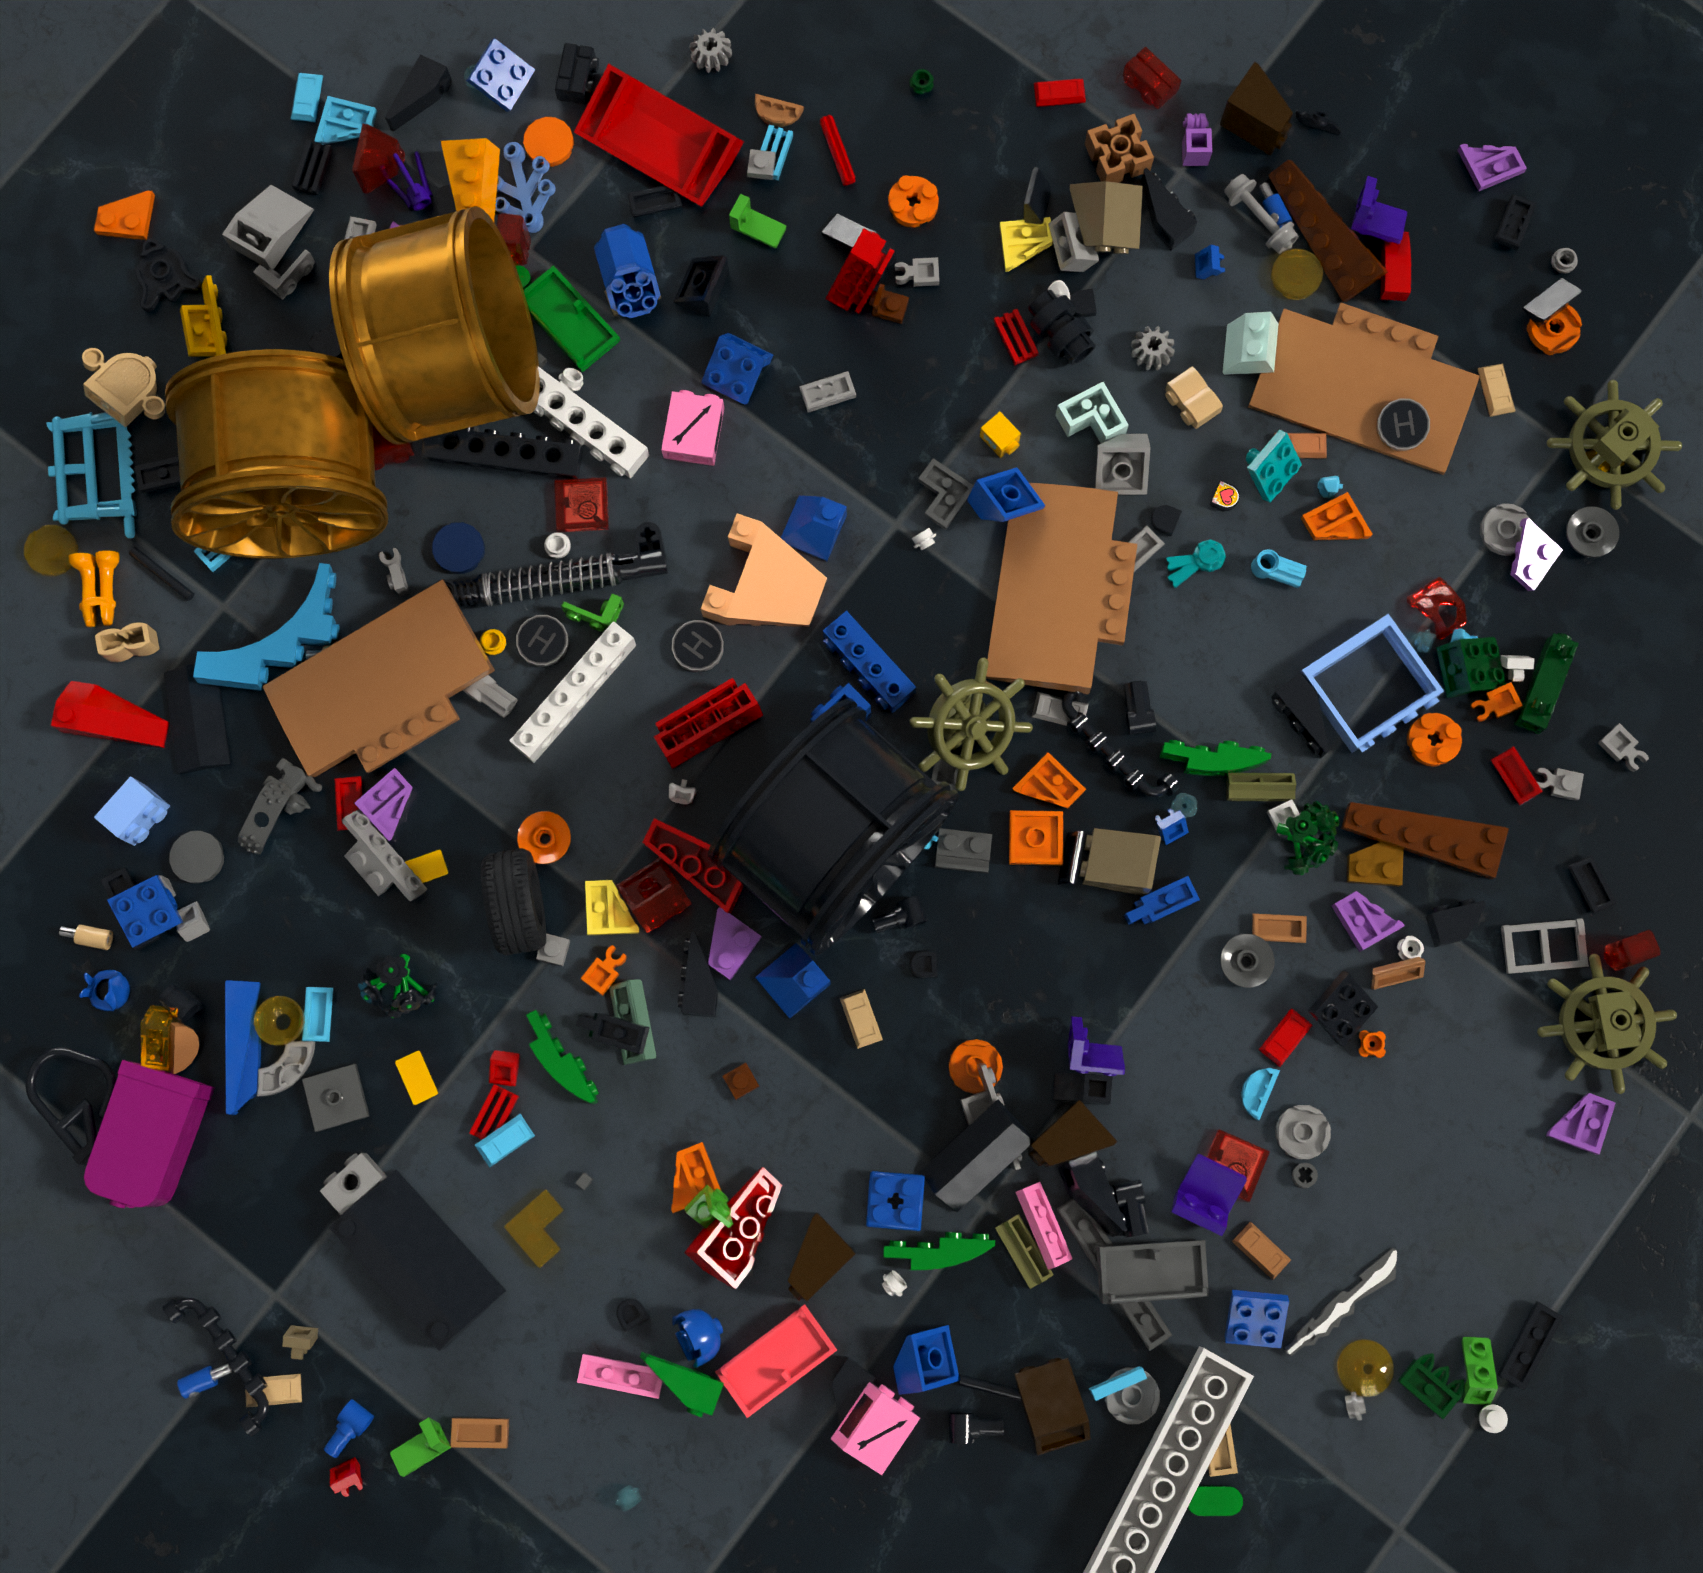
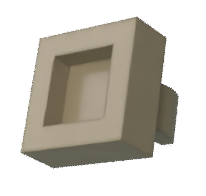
(300, 1340)

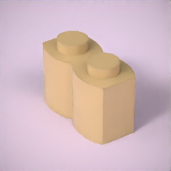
(1193, 397)
(131, 640)

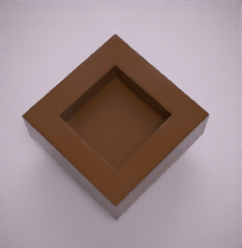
(741, 1081)

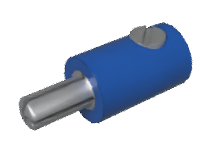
(1274, 206)
(201, 1380)

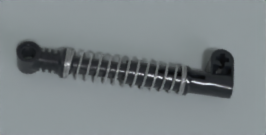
(568, 576)

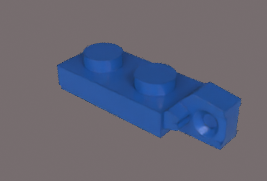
(1163, 902)

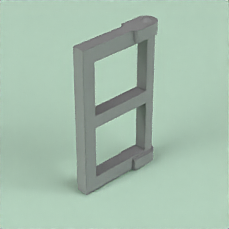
(1579, 929)

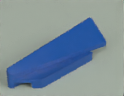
(241, 1043)

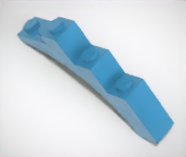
(283, 648)

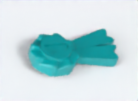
(1207, 557)

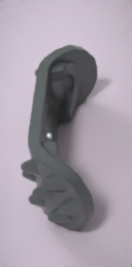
(270, 801)

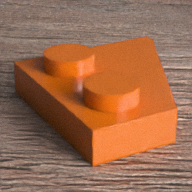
(1050, 783)

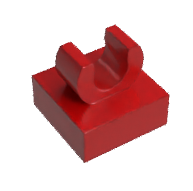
(345, 1476)

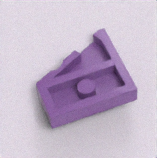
(386, 802)
(1364, 920)

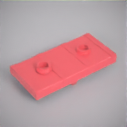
(776, 1361)

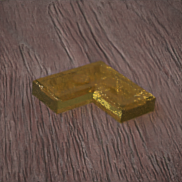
(529, 1227)

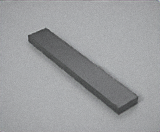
(1089, 1237)

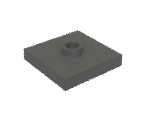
(335, 1098)

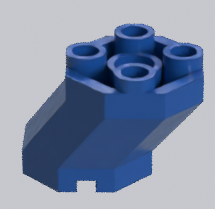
(627, 271)

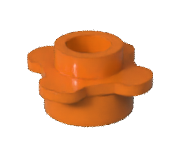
(1379, 1044)

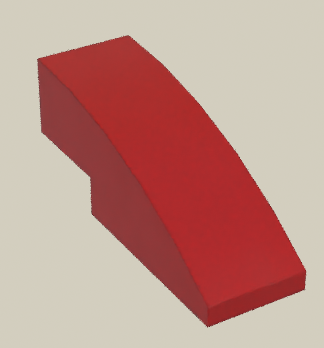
(1397, 262)

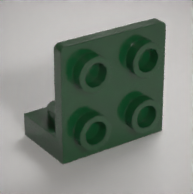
(1470, 666)

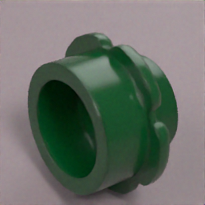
(926, 77)

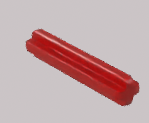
(837, 150)

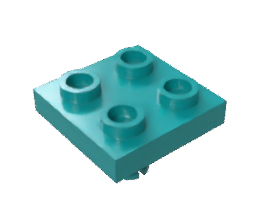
(1273, 465)

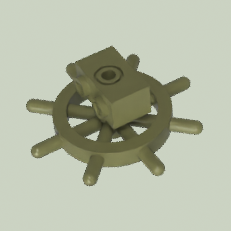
(1627, 430)
(963, 717)
(1612, 1022)

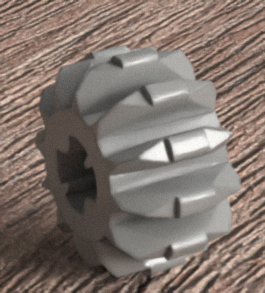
(711, 41)
(1147, 355)

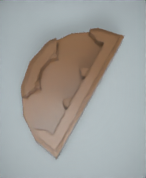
(776, 111)
(183, 1047)

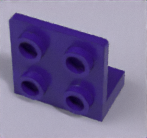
(1377, 218)
(1092, 1057)
(1208, 1194)

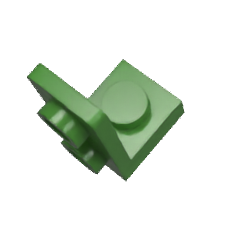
(755, 224)
(610, 612)
(710, 1205)
(1480, 1371)
(420, 1448)

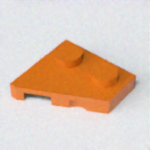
(126, 217)
(1336, 521)
(692, 1175)

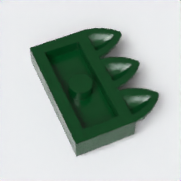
(1431, 1387)

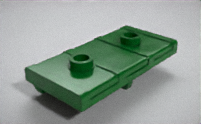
(569, 319)

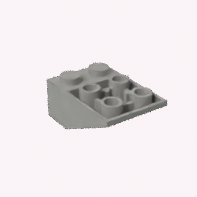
(267, 226)

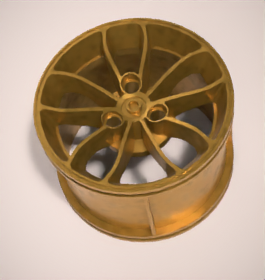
(434, 326)
(273, 456)

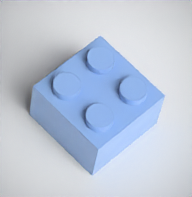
(132, 812)

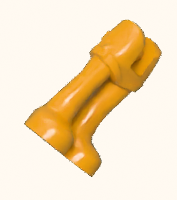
(86, 565)

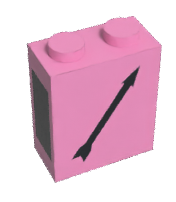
(693, 427)
(876, 1427)

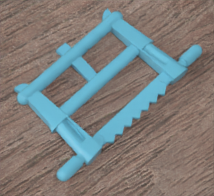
(93, 509)

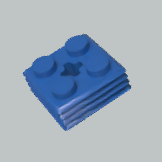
(907, 1215)

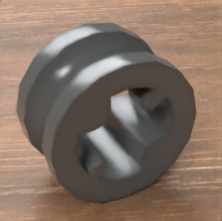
(1313, 1176)

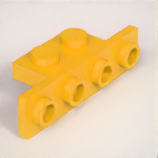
(203, 324)

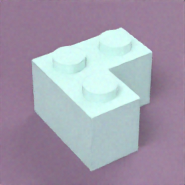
(1094, 409)

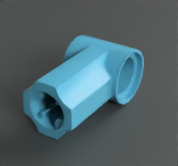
(1281, 569)

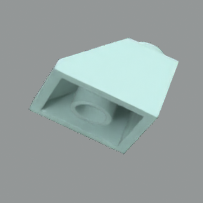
(1251, 344)

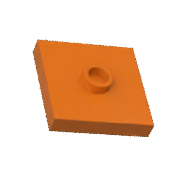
(1035, 837)

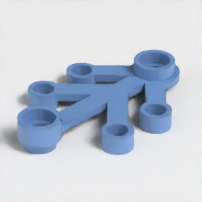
(525, 189)

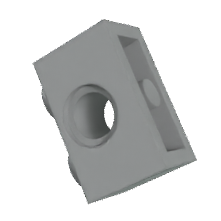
(1069, 244)
(336, 1187)

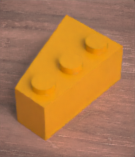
(472, 173)

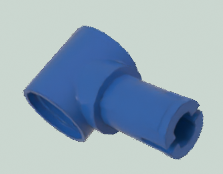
(352, 1422)

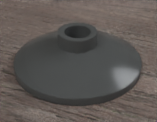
(1598, 522)
(1260, 957)

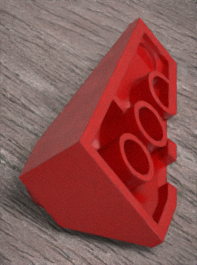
(101, 714)
(731, 1251)

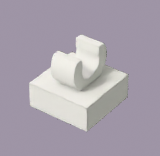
(1516, 665)

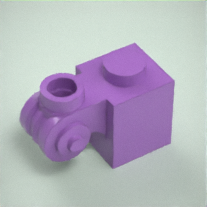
(1196, 140)

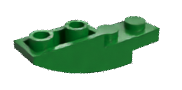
(1225, 759)
(564, 1069)
(951, 1251)

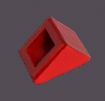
(504, 1068)

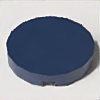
(458, 548)

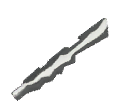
(1342, 1305)

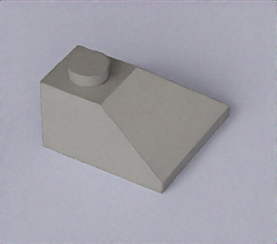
(1124, 464)

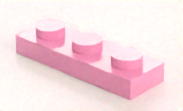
(1044, 1225)
(619, 1376)

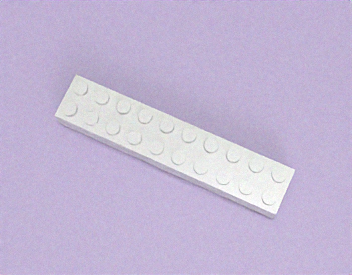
(1171, 1467)

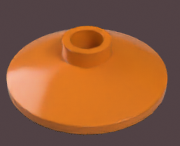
(543, 824)

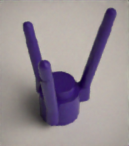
(417, 195)

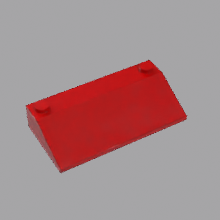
(657, 135)

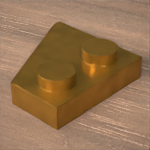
(1376, 865)

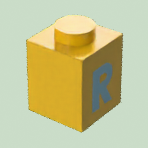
(1000, 435)

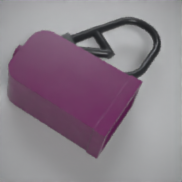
(143, 1131)

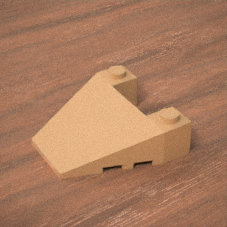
(774, 585)

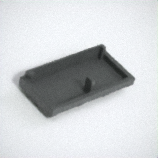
(1152, 1272)

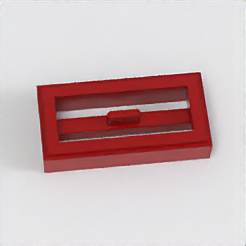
(1007, 317)
(486, 1106)

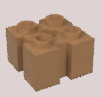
(1119, 150)

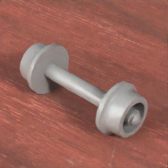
(1238, 191)

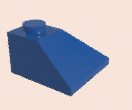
(1004, 496)
(814, 525)
(793, 980)
(926, 1361)

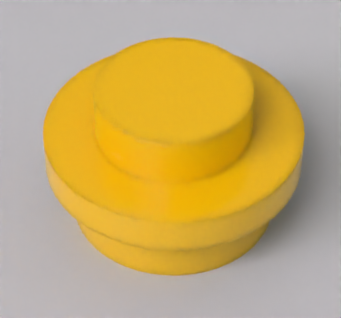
(493, 642)

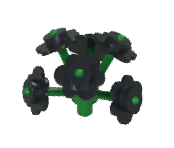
(397, 974)

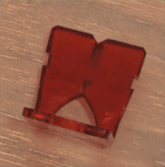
(1429, 600)

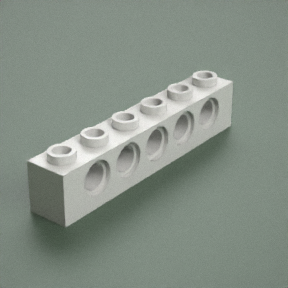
(573, 406)
(573, 692)

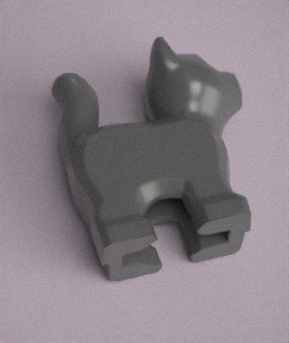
(295, 779)

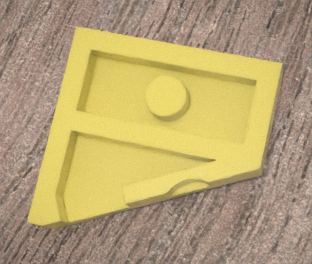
(1023, 241)
(606, 910)

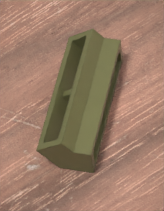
(1260, 787)
(1023, 1251)

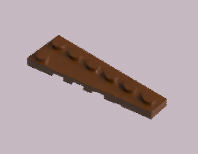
(1339, 250)
(1447, 840)

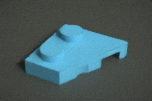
(343, 120)

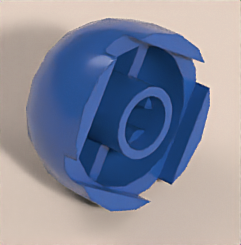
(698, 1335)

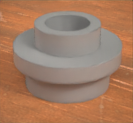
(1566, 254)
(1355, 1406)

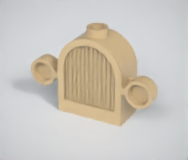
(123, 385)

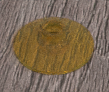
(1351, 1368)

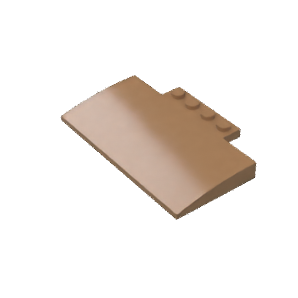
(1350, 370)
(1060, 590)
(380, 685)

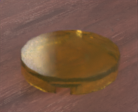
(1297, 274)
(49, 550)

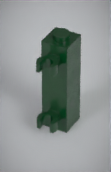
(1546, 683)

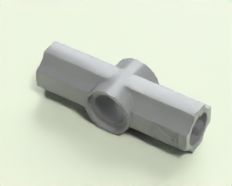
(492, 695)

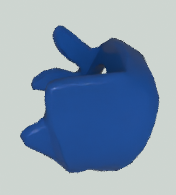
(117, 990)

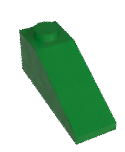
(691, 1387)

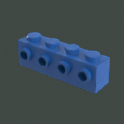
(869, 662)

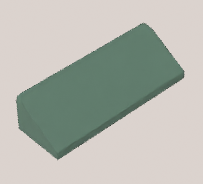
(630, 1005)

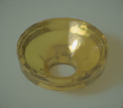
(266, 1019)

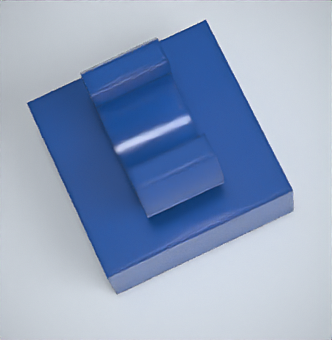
(1208, 262)
(1172, 826)

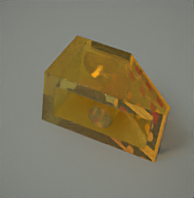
(156, 1038)

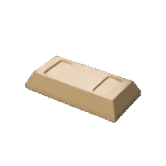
(1496, 390)
(861, 1018)
(280, 1390)
(1224, 1457)

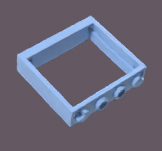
(1407, 655)

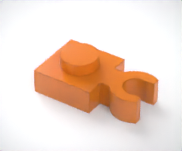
(1500, 701)
(602, 973)

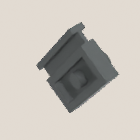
(963, 850)

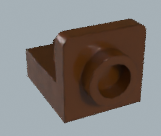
(888, 304)

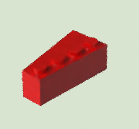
(690, 859)

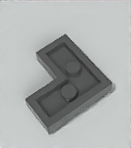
(951, 493)

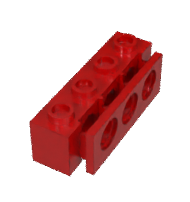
(860, 272)
(718, 725)

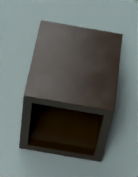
(1258, 112)
(1070, 1136)
(818, 1260)
(1052, 1405)

